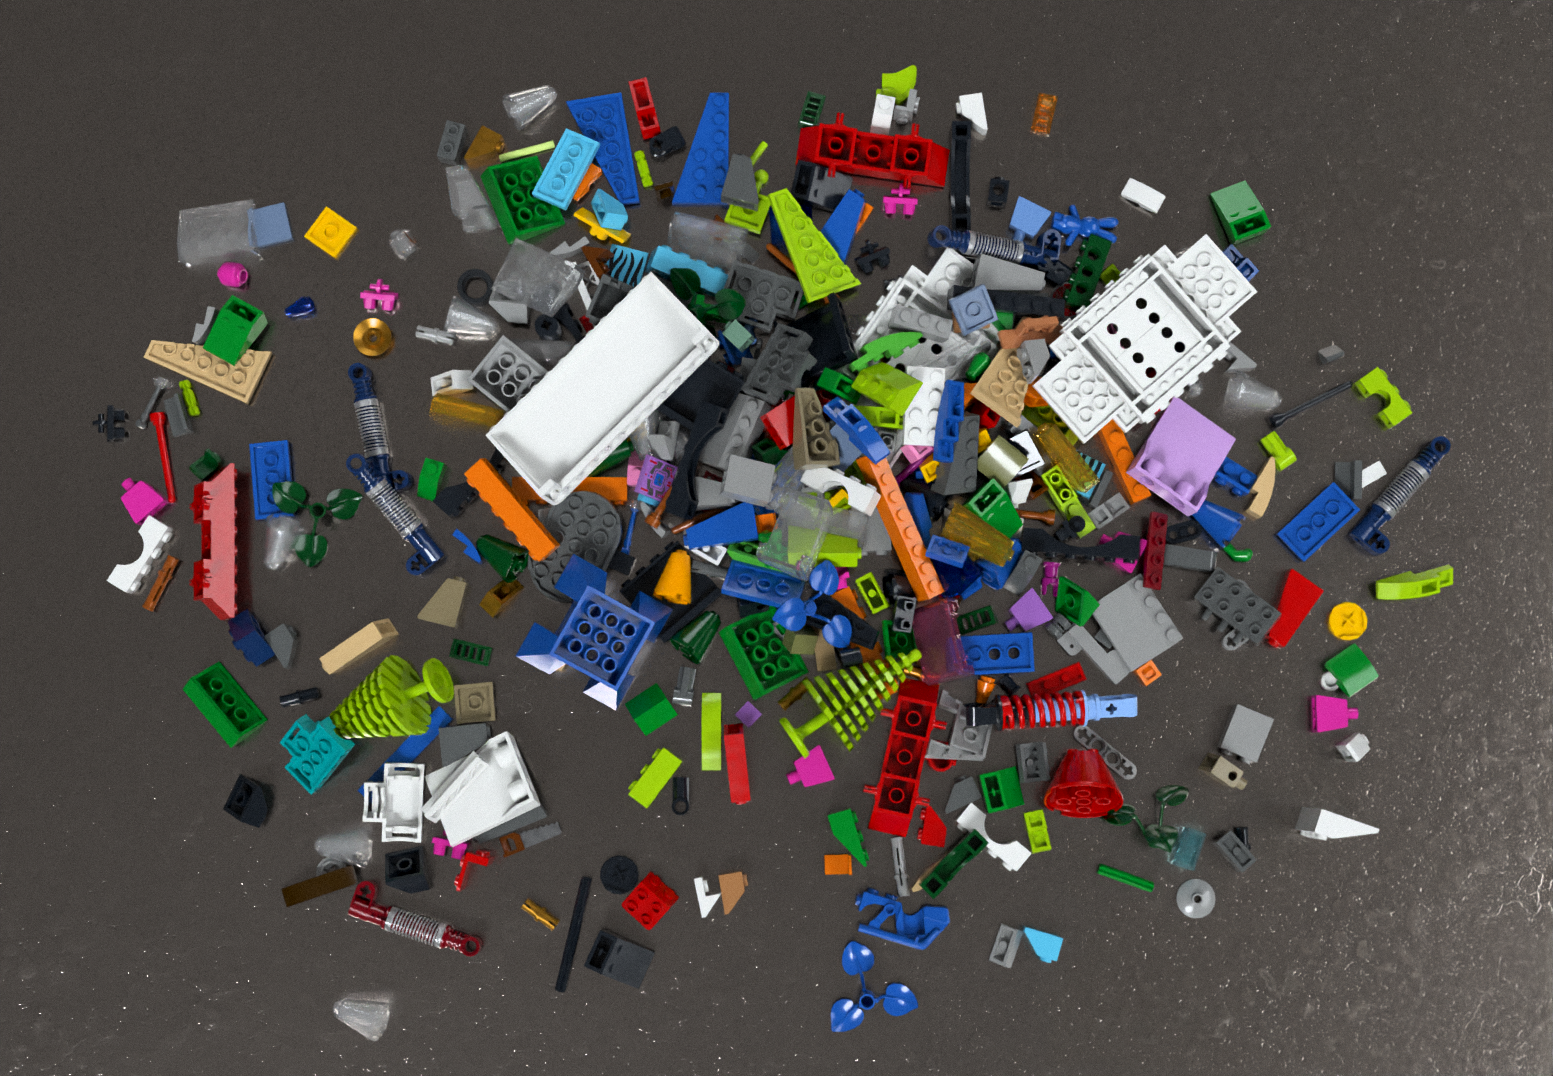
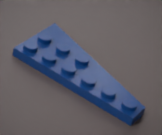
(604, 121)
(708, 157)

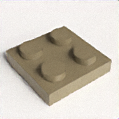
(475, 703)

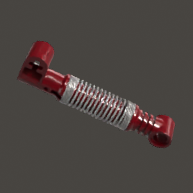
(408, 923)

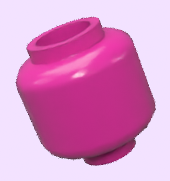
(232, 274)

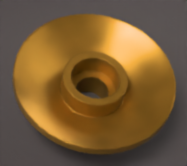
(367, 329)

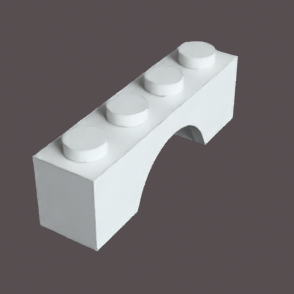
(860, 497)
(154, 536)
(1011, 853)

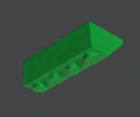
(224, 704)

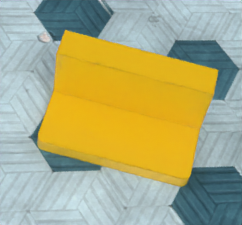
(836, 497)

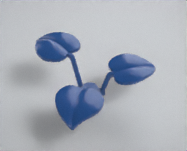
(793, 611)
(845, 1014)

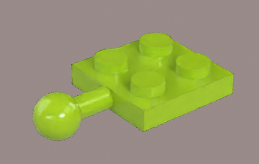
(749, 218)

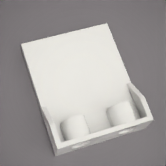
(494, 797)

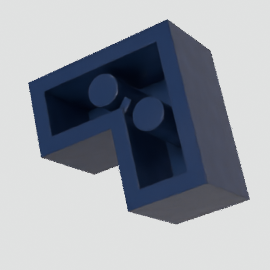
(249, 638)

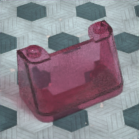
(940, 642)

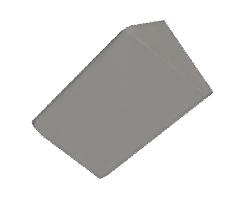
(1006, 945)

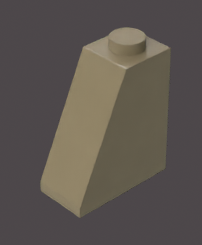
(447, 603)

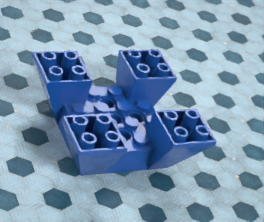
(591, 605)

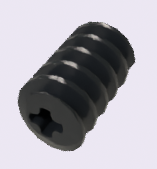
(545, 321)

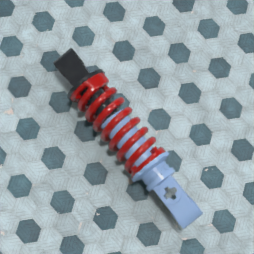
(1047, 708)

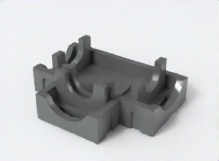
(764, 294)
(780, 365)

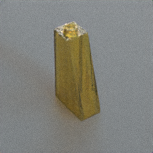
(464, 411)
(1066, 457)
(982, 538)

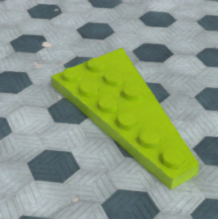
(811, 253)

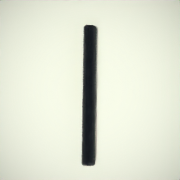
(573, 934)

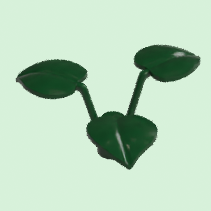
(729, 301)
(342, 502)
(1156, 835)

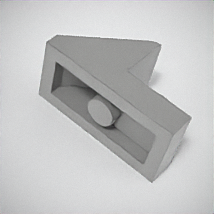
(1241, 361)
(664, 442)

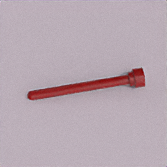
(158, 420)

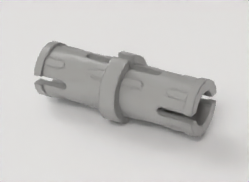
(435, 335)

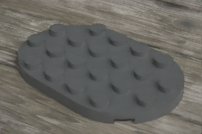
(583, 526)

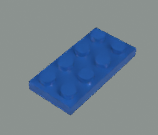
(269, 465)
(1318, 522)
(761, 584)

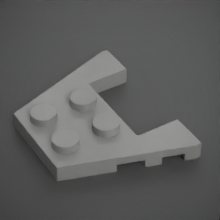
(965, 741)

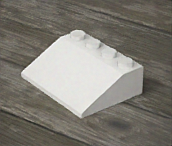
(1324, 824)

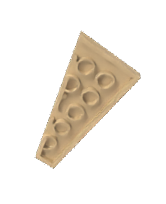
(208, 369)
(1003, 385)

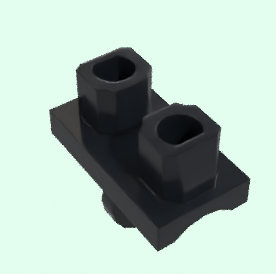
(881, 254)
(113, 414)
(1075, 524)
(903, 614)

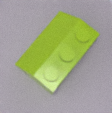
(887, 387)

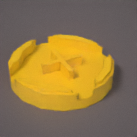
(1347, 621)

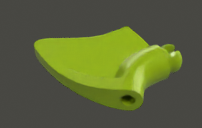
(898, 84)

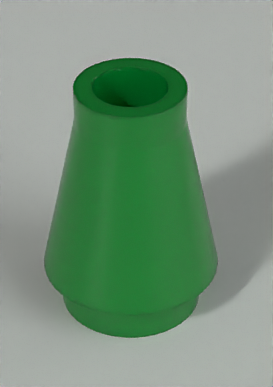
(978, 366)

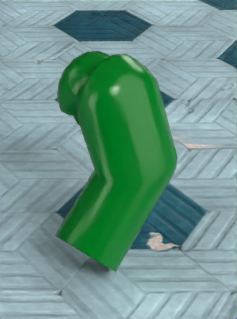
(1238, 555)

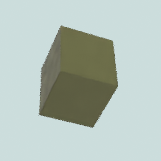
(801, 641)

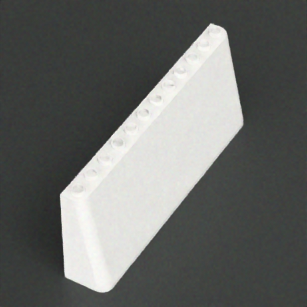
(602, 390)

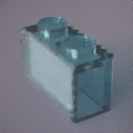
(1189, 848)

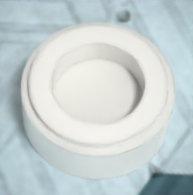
(1328, 682)

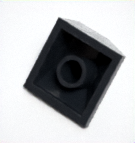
(247, 802)
(407, 870)

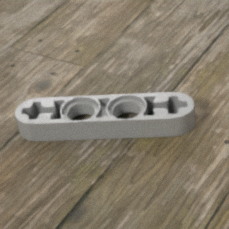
(1106, 749)

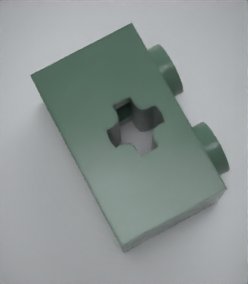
(738, 335)

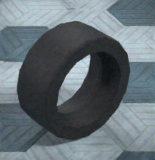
(465, 277)

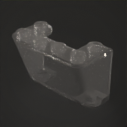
(469, 201)

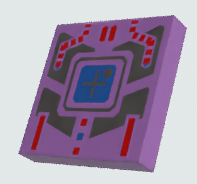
(655, 478)

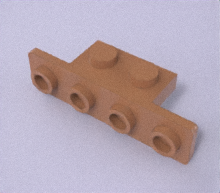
(1031, 329)

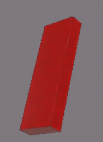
(1057, 680)

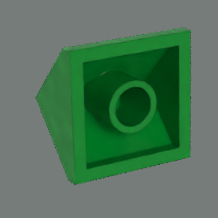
(1074, 602)
(897, 641)
(651, 709)

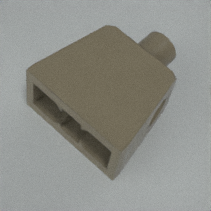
(1223, 771)

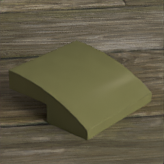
(1001, 461)

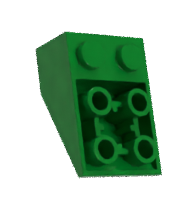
(1240, 212)
(235, 330)
(994, 507)
(844, 829)

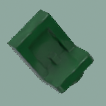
(206, 465)

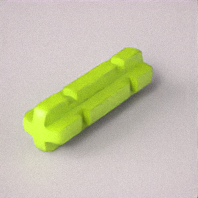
(643, 168)
(189, 398)

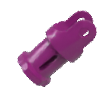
(1050, 577)

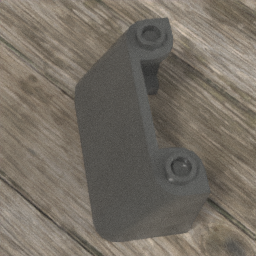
(607, 295)

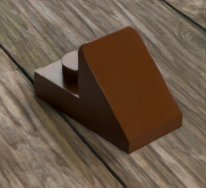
(597, 259)
(1038, 486)

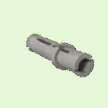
(897, 846)

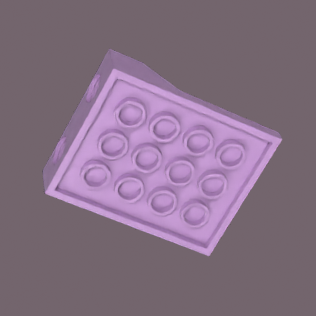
(1181, 456)

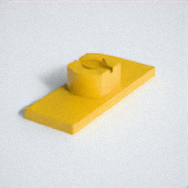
(602, 233)

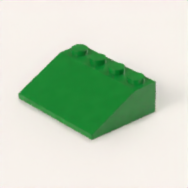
(511, 196)
(761, 654)

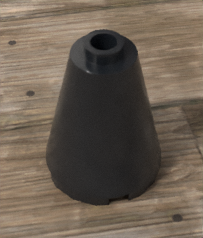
(935, 502)
(896, 584)

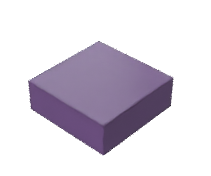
(748, 714)

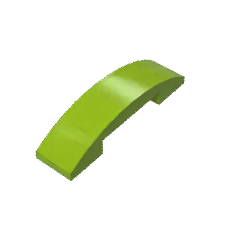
(711, 731)

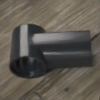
(680, 793)

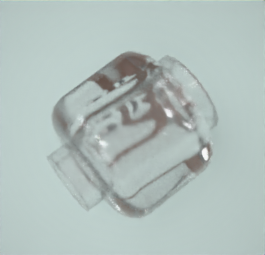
(402, 243)

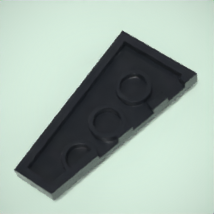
(827, 606)

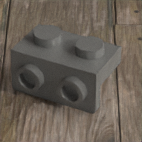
(1033, 762)

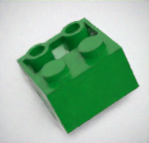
(1001, 789)

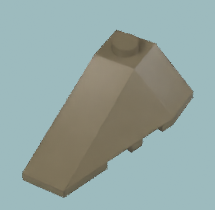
(811, 435)

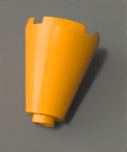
(675, 579)

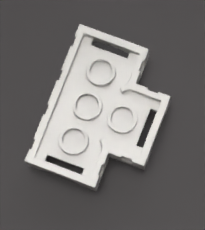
(397, 802)

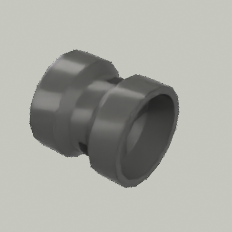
(1058, 626)

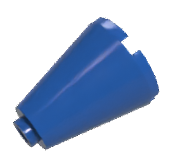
(1219, 521)
(995, 575)

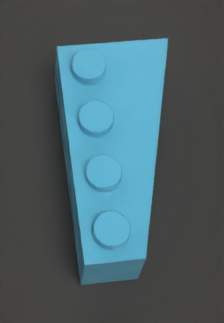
(664, 259)

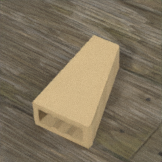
(358, 645)

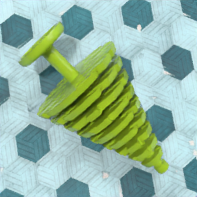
(393, 700)
(847, 700)

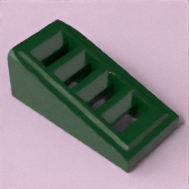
(804, 123)
(992, 614)
(454, 648)

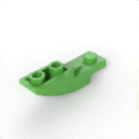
(889, 345)

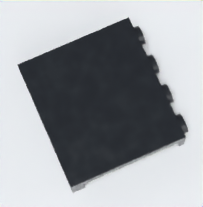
(831, 338)
(708, 383)
(703, 592)

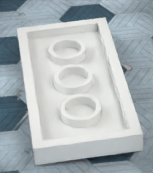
(922, 413)

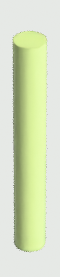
(526, 151)

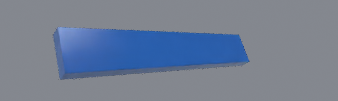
(412, 746)

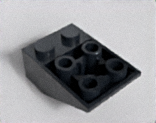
(816, 189)
(619, 958)

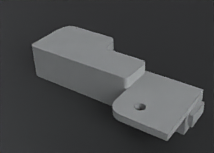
(1108, 663)

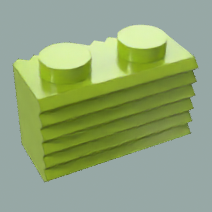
(871, 593)

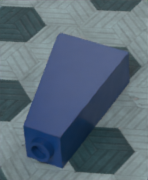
(844, 222)
(726, 528)

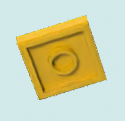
(330, 232)

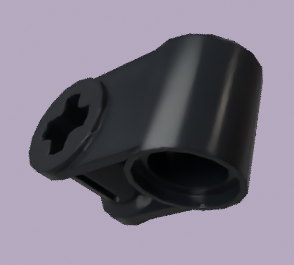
(669, 141)

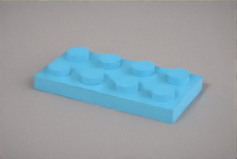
(566, 169)

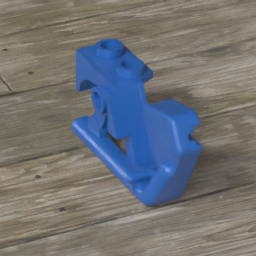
(912, 930)

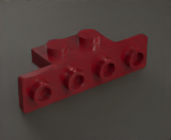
(1155, 551)

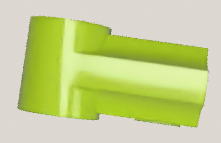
(1283, 455)

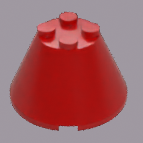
(1083, 786)

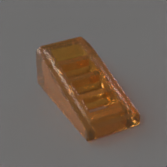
(1053, 99)

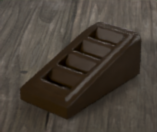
(664, 190)

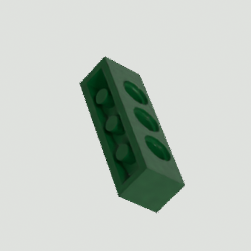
(1099, 249)

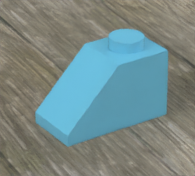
(609, 211)
(1043, 944)

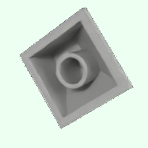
(509, 308)

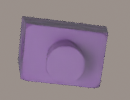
(1028, 612)

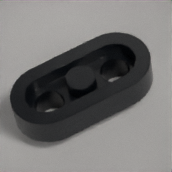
(1182, 533)

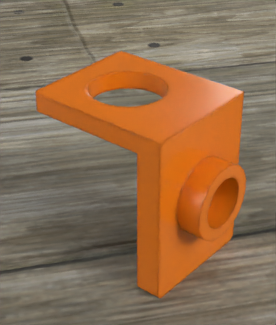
(838, 864)

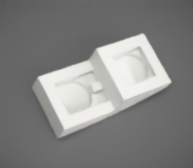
(1143, 195)

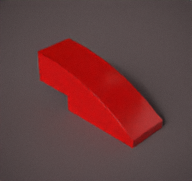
(644, 108)

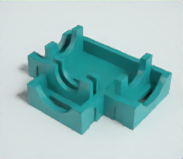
(314, 751)

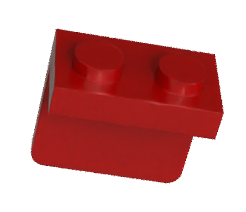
(479, 857)
(649, 901)

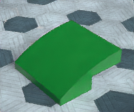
(1351, 670)

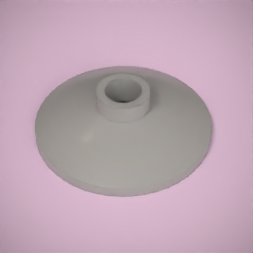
(1186, 894)

